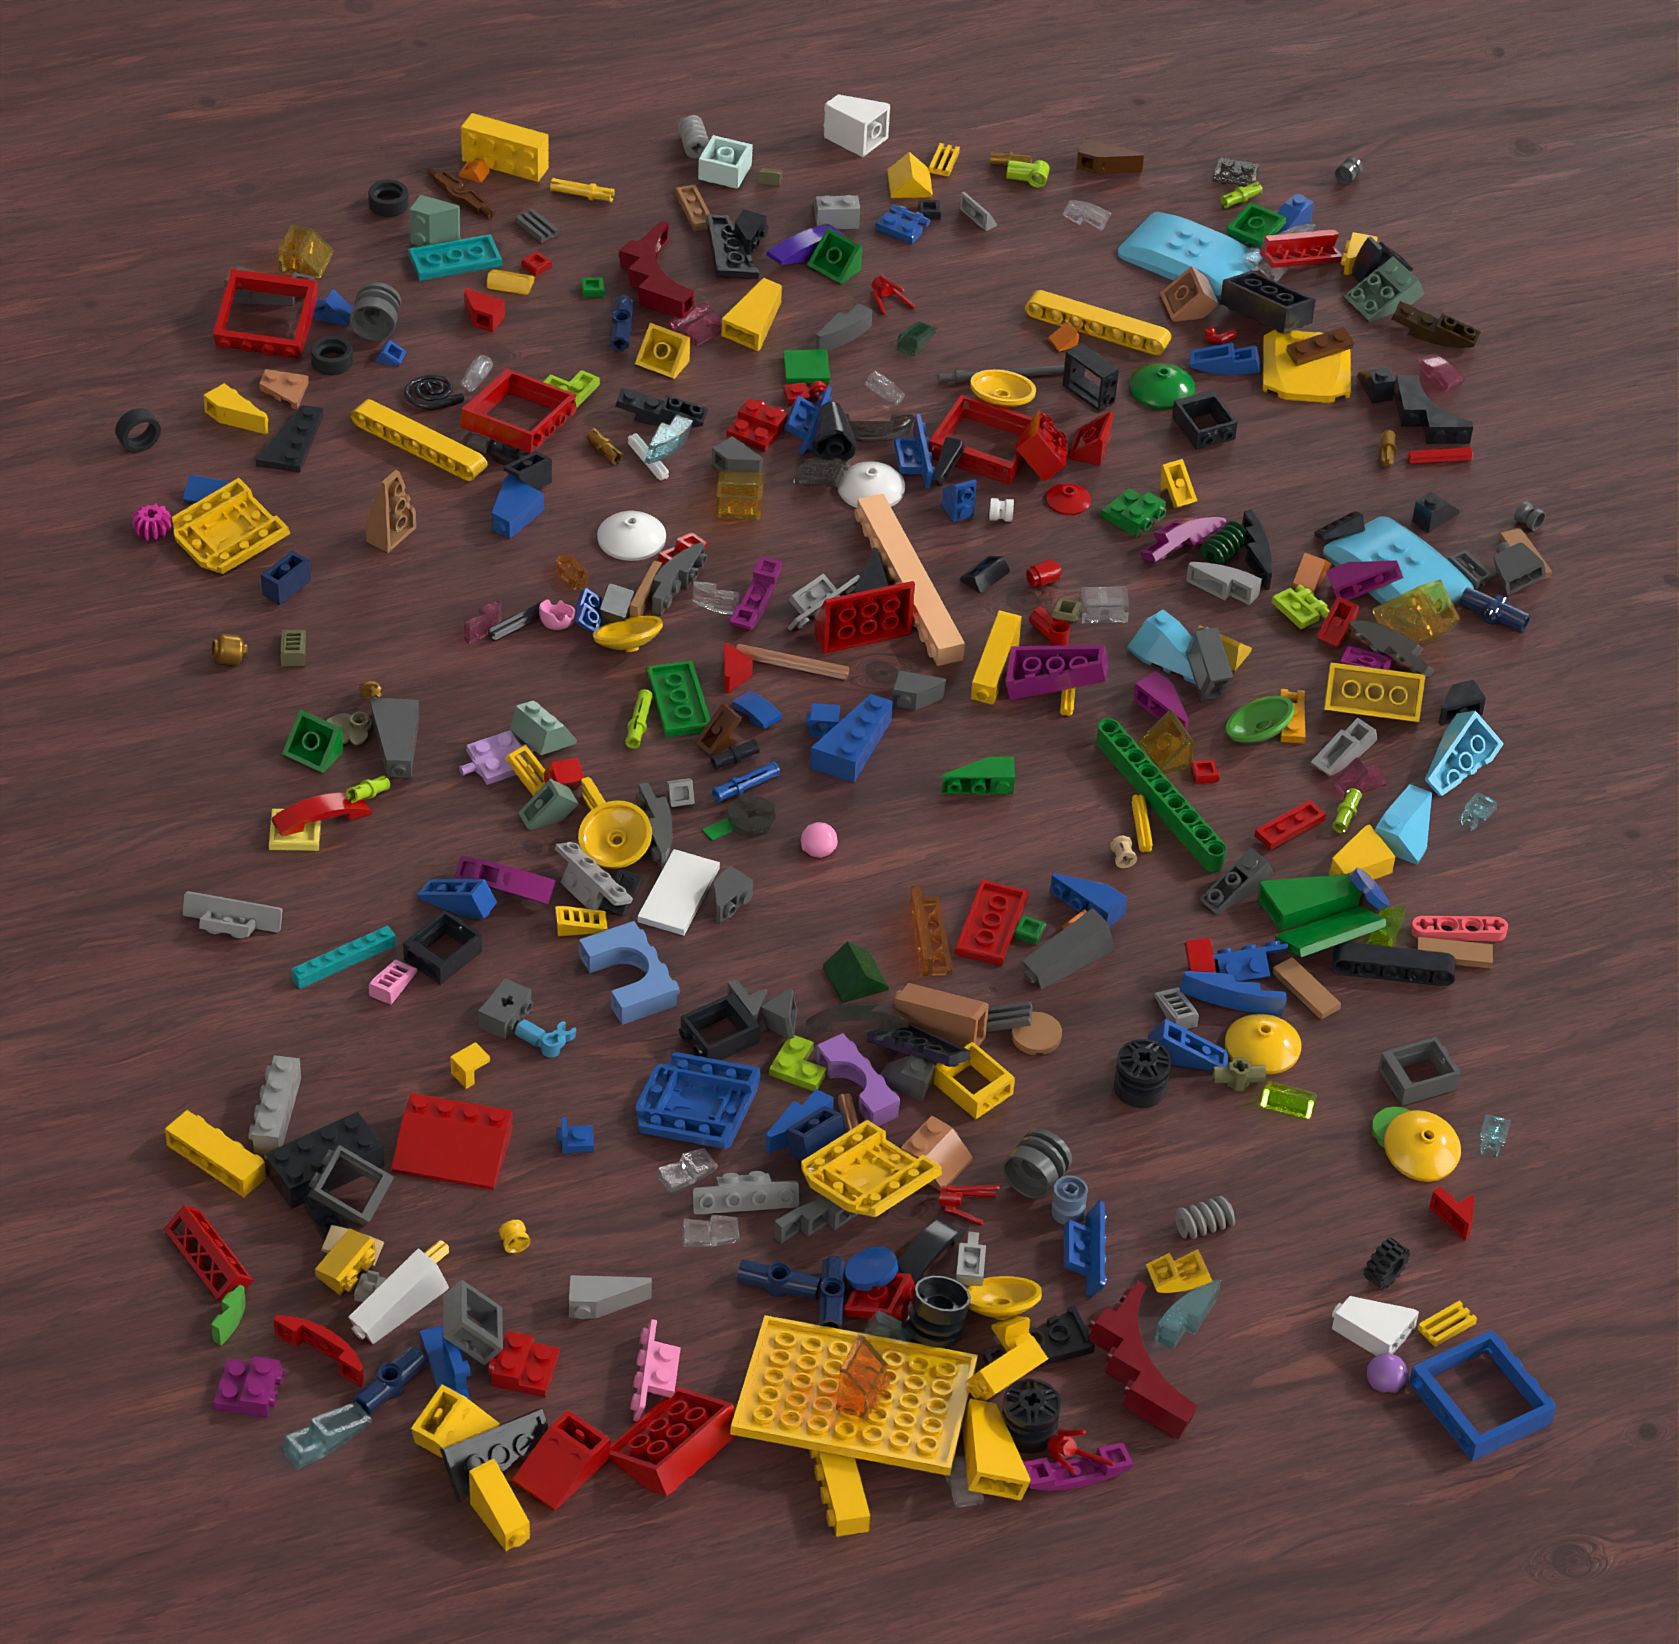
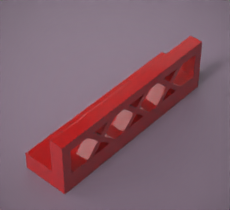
(1299, 246)
(210, 1241)

